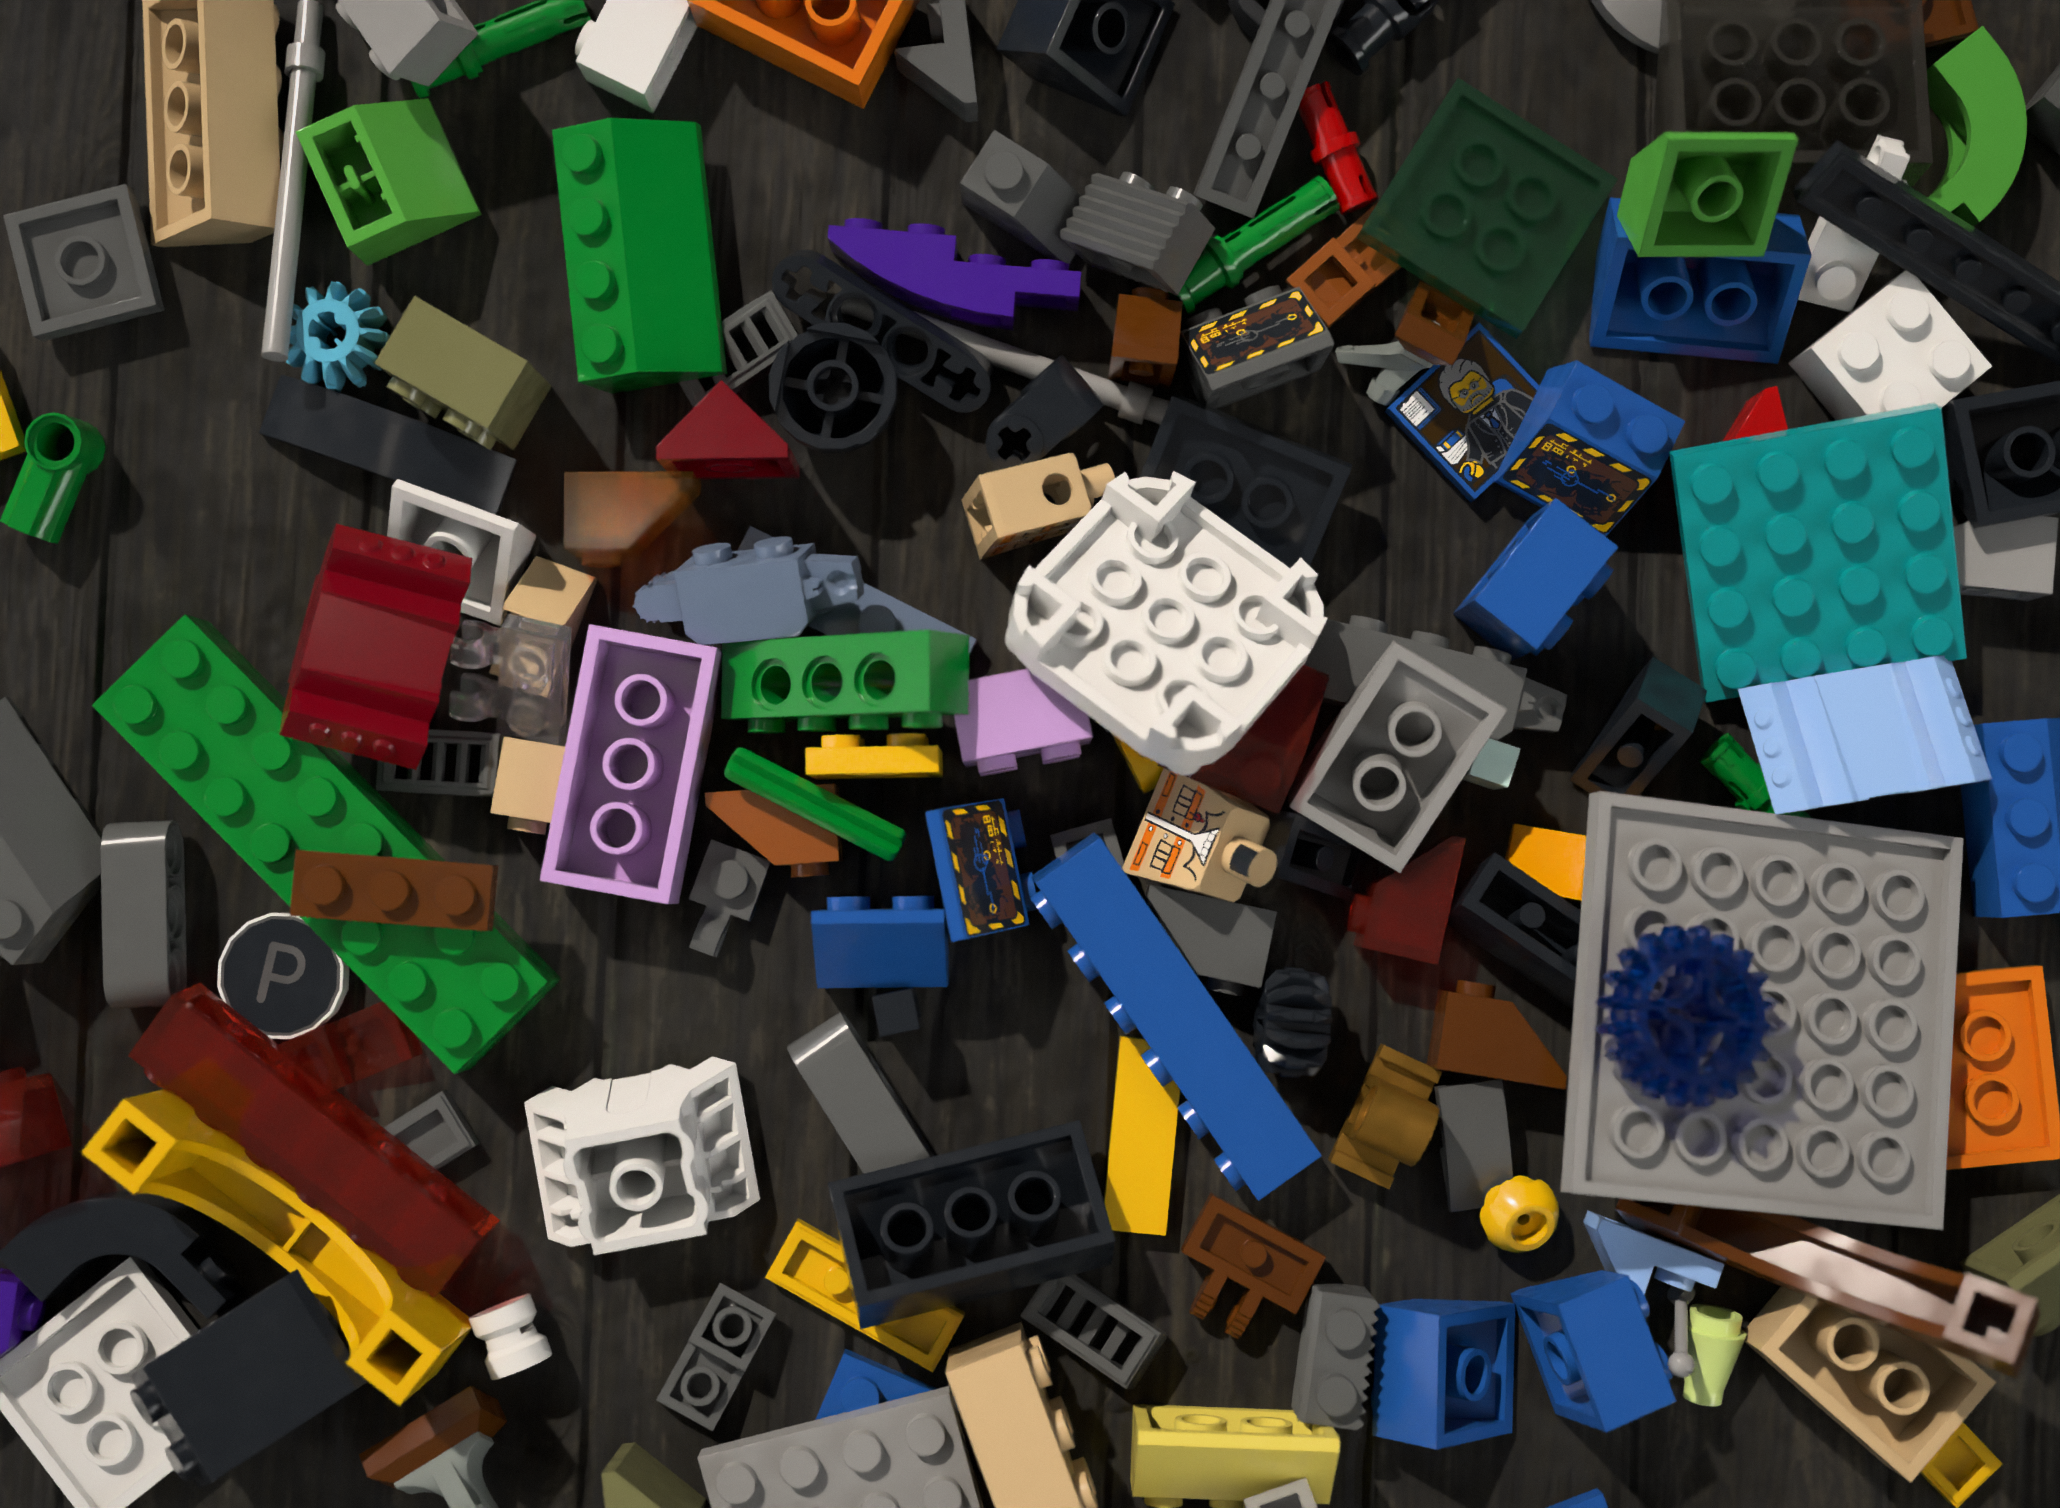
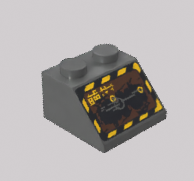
(1253, 347)

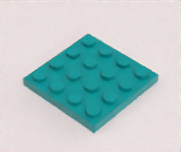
(1819, 549)

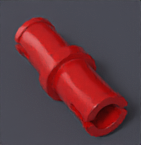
(1335, 149)

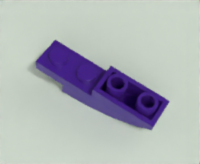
(925, 272)

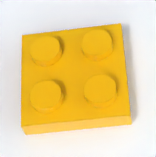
(849, 758)

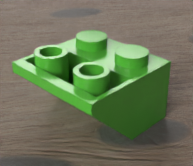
(388, 176)

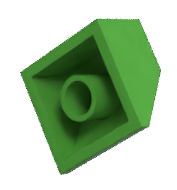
(1705, 193)

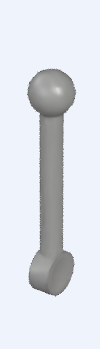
(1680, 1362)

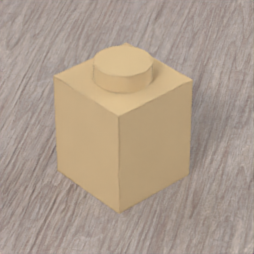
(527, 783)

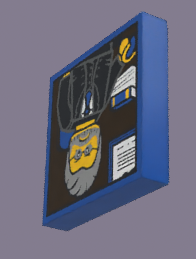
(1467, 411)

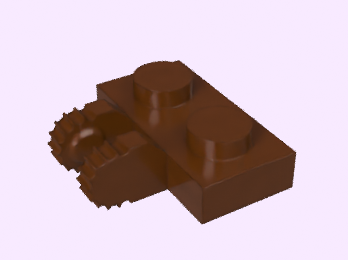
(1251, 1254)

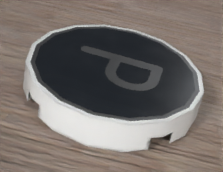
(281, 976)

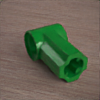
(47, 484)

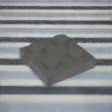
(83, 262)

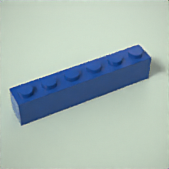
(1176, 1017)

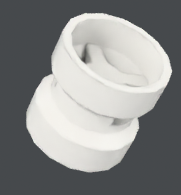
(510, 1336)

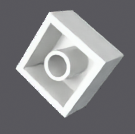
(1890, 354)

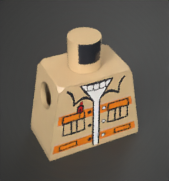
(1011, 511)
(1201, 840)

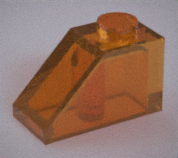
(621, 511)

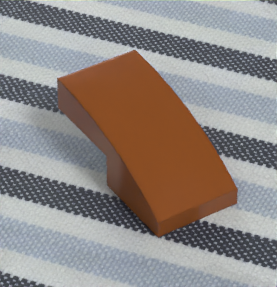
(1342, 273)

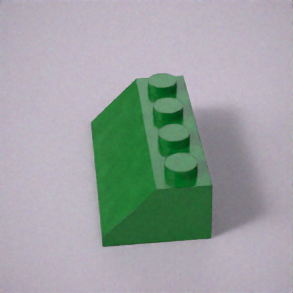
(639, 253)

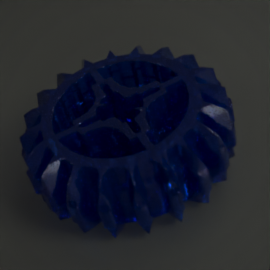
(1699, 967)

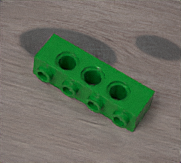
(846, 677)

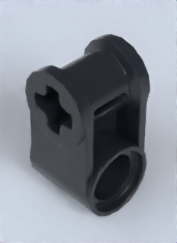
(1049, 408)

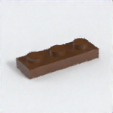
(394, 890)

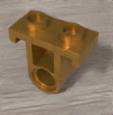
(1388, 1118)

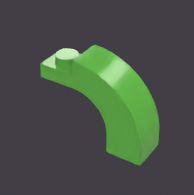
(1984, 125)

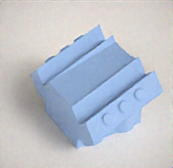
(1863, 734)

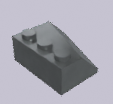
(45, 847)

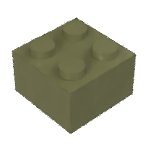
(457, 370)

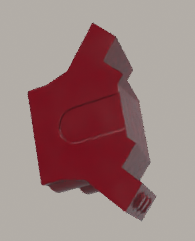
(375, 646)

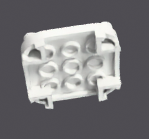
(1165, 622)

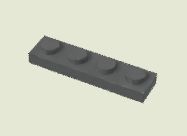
(1265, 103)

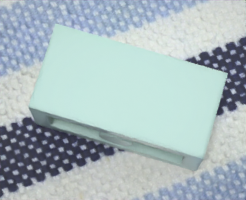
(1493, 765)

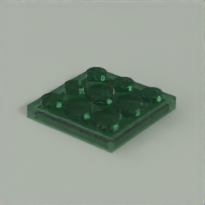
(1487, 208)

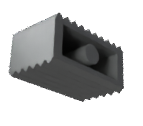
(1138, 231)
(1334, 1355)

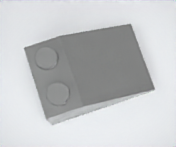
(1394, 755)

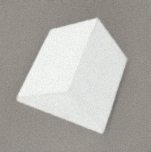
(494, 543)

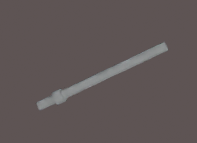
(305, 68)
(1133, 401)

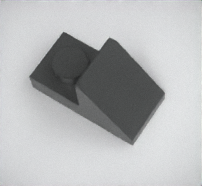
(945, 67)

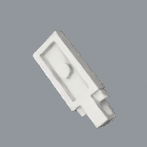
(1838, 260)

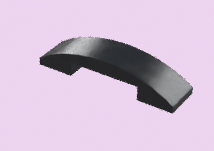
(387, 444)

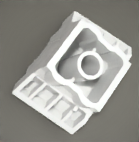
(642, 1156)

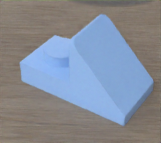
(1637, 1252)

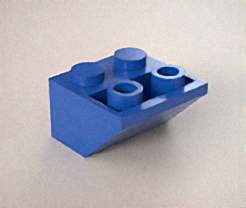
(880, 946)

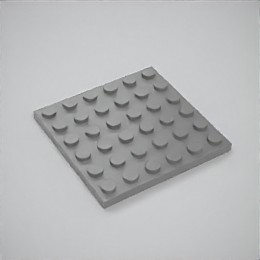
(1865, 977)

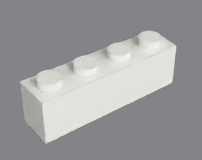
(635, 47)

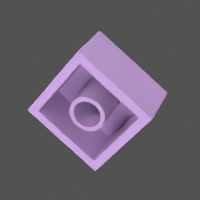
(1018, 718)

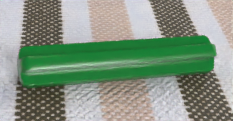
(815, 804)

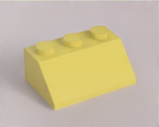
(1226, 1454)

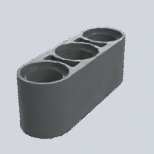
(143, 913)
(857, 1096)

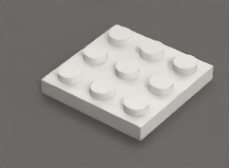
(73, 1386)

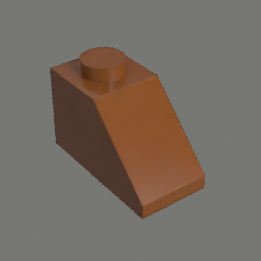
(779, 833)

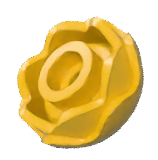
(1520, 1214)

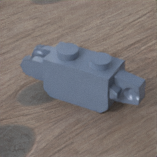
(751, 591)

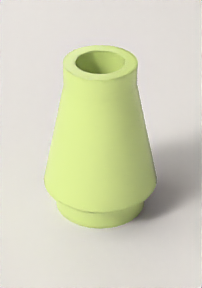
(1714, 1345)

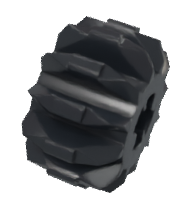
(1292, 1022)

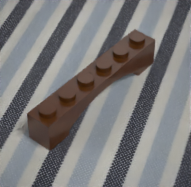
(1905, 1295)

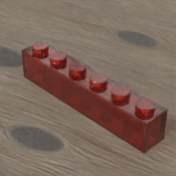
(313, 1139)

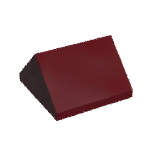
(726, 442)

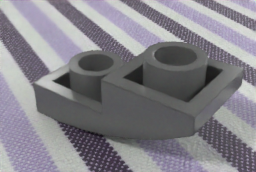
(716, 1356)

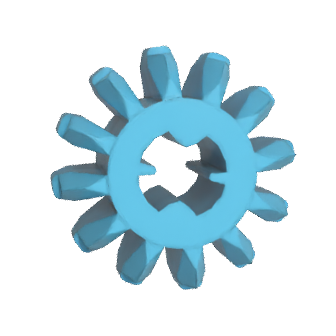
(320, 319)

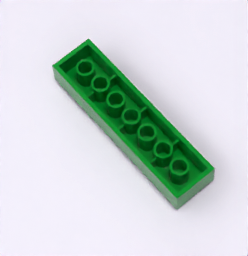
(216, 741)

